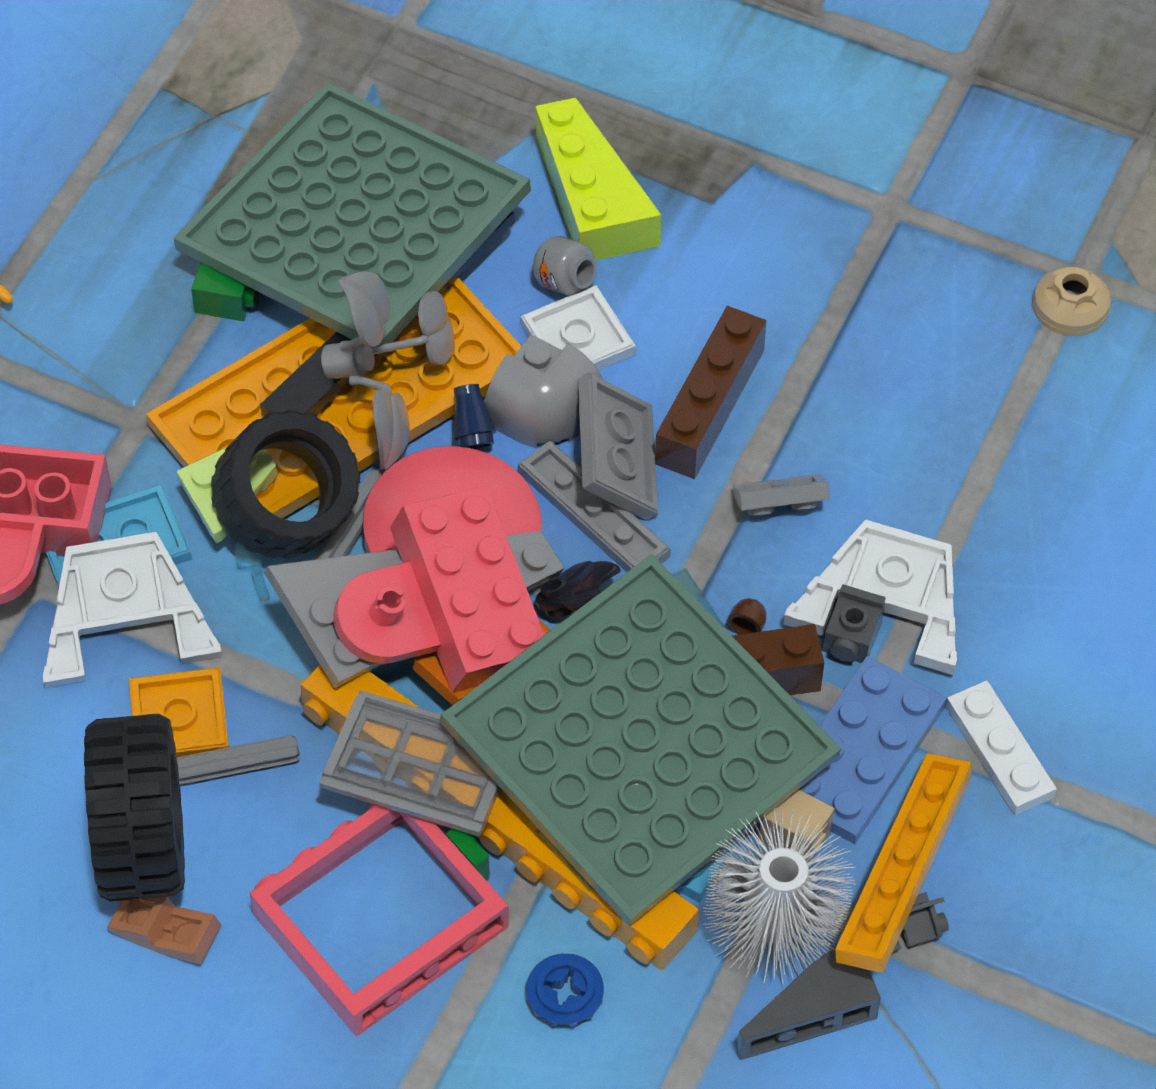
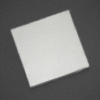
(585, 323)

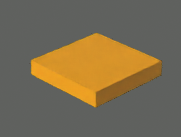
(192, 704)

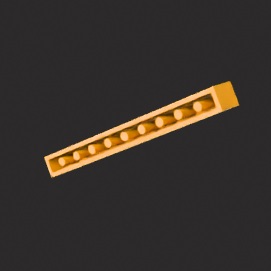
(652, 938)

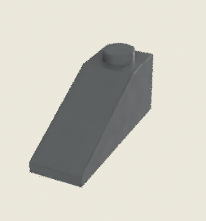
(814, 1004)

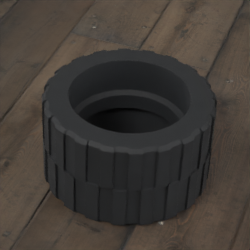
(320, 449)

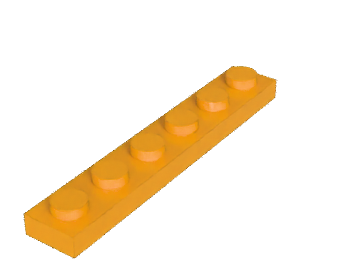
(903, 863)

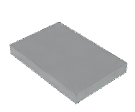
(617, 446)

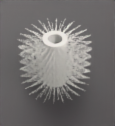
(777, 896)

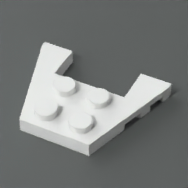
(905, 569)
(119, 587)

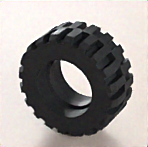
(134, 807)

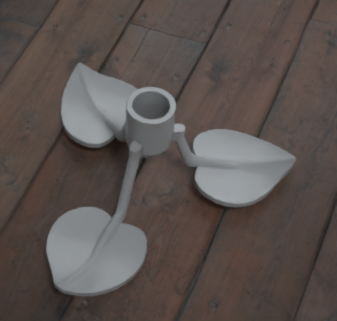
(355, 357)

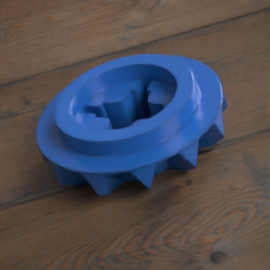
(553, 973)

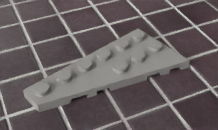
(314, 586)

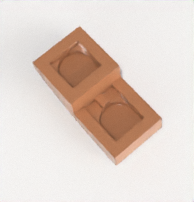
(165, 928)

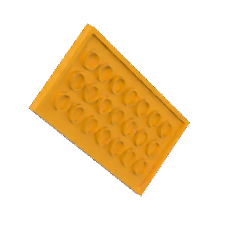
(225, 403)

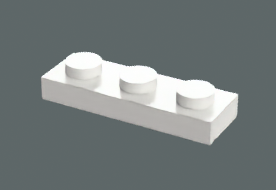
(1001, 748)

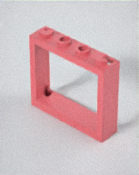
(414, 971)

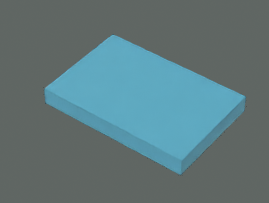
(135, 515)

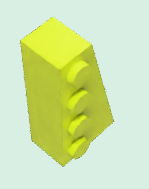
(593, 185)

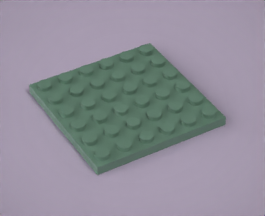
(352, 195)
(640, 738)

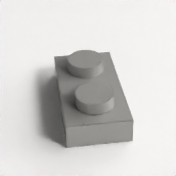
(798, 491)

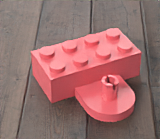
(46, 505)
(449, 595)

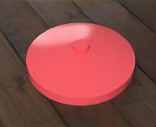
(441, 473)

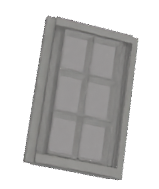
(408, 765)

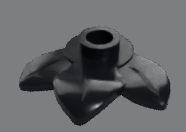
(574, 587)

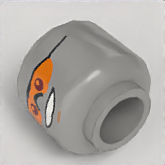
(564, 265)

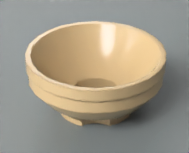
(1067, 312)

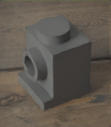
(854, 624)

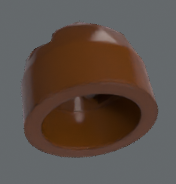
(747, 616)

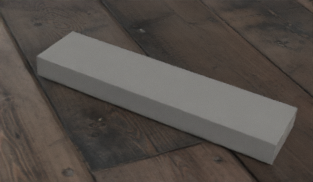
(606, 524)

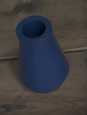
(471, 418)

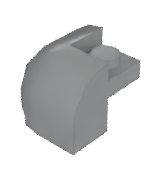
(538, 393)

